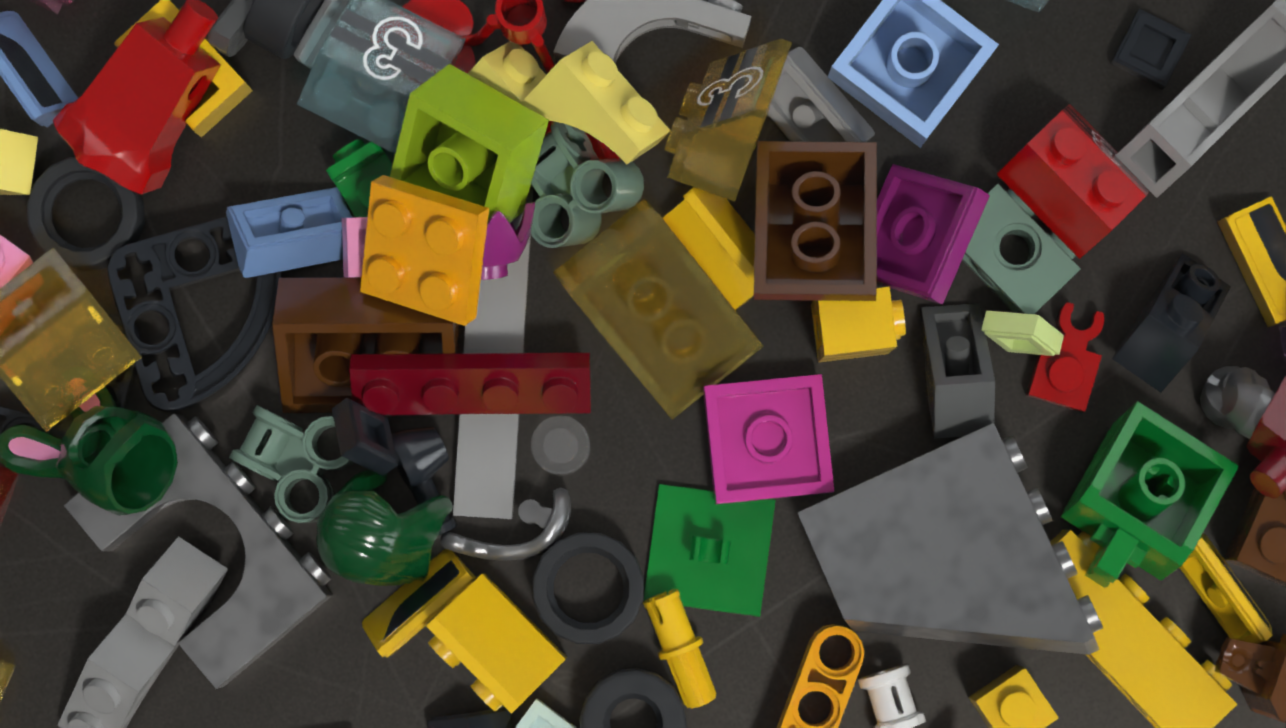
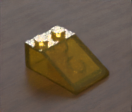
(657, 308)

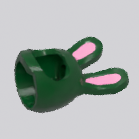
(107, 455)

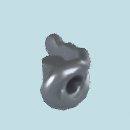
(553, 522)

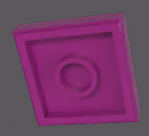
(924, 231)

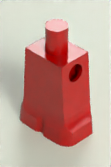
(142, 99)

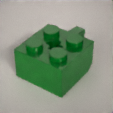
(1147, 496)

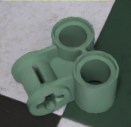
(571, 179)
(289, 458)

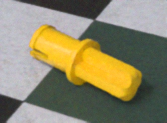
(680, 648)

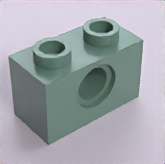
(1022, 286)

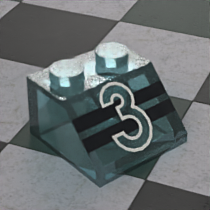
(373, 66)

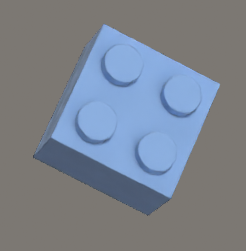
(912, 63)

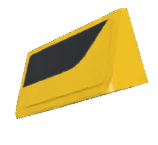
(1259, 247)
(1225, 594)
(417, 603)

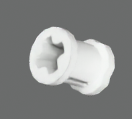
(892, 698)

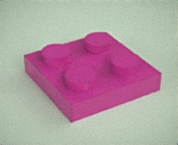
(768, 439)

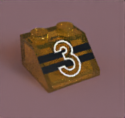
(725, 119)

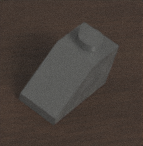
(957, 370)

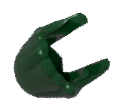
(371, 543)

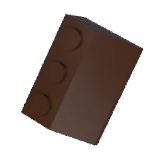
(327, 321)

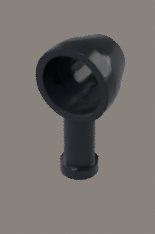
(419, 457)

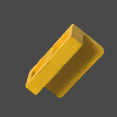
(717, 242)

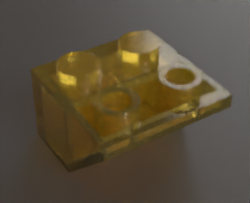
(57, 341)

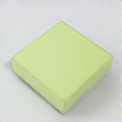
(1022, 333)

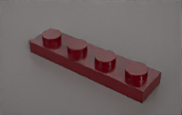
(472, 383)

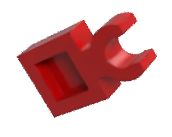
(1071, 374)

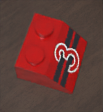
(1073, 181)

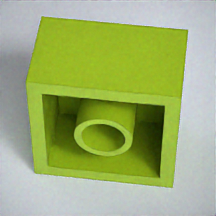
(469, 142)

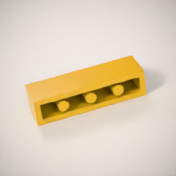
(1146, 655)

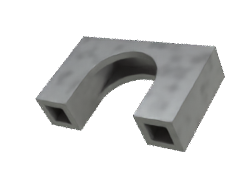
(276, 583)

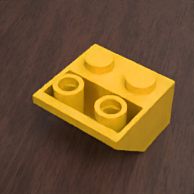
(495, 644)

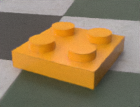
(424, 249)

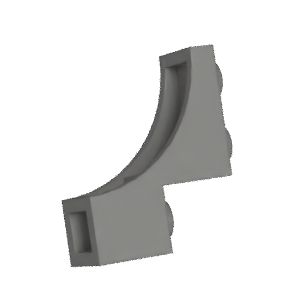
(1209, 103)
(144, 640)

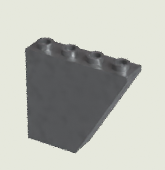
(952, 553)

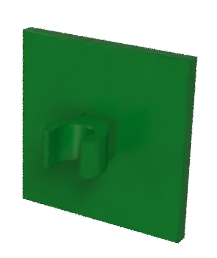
(710, 550)

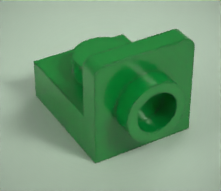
(354, 171)

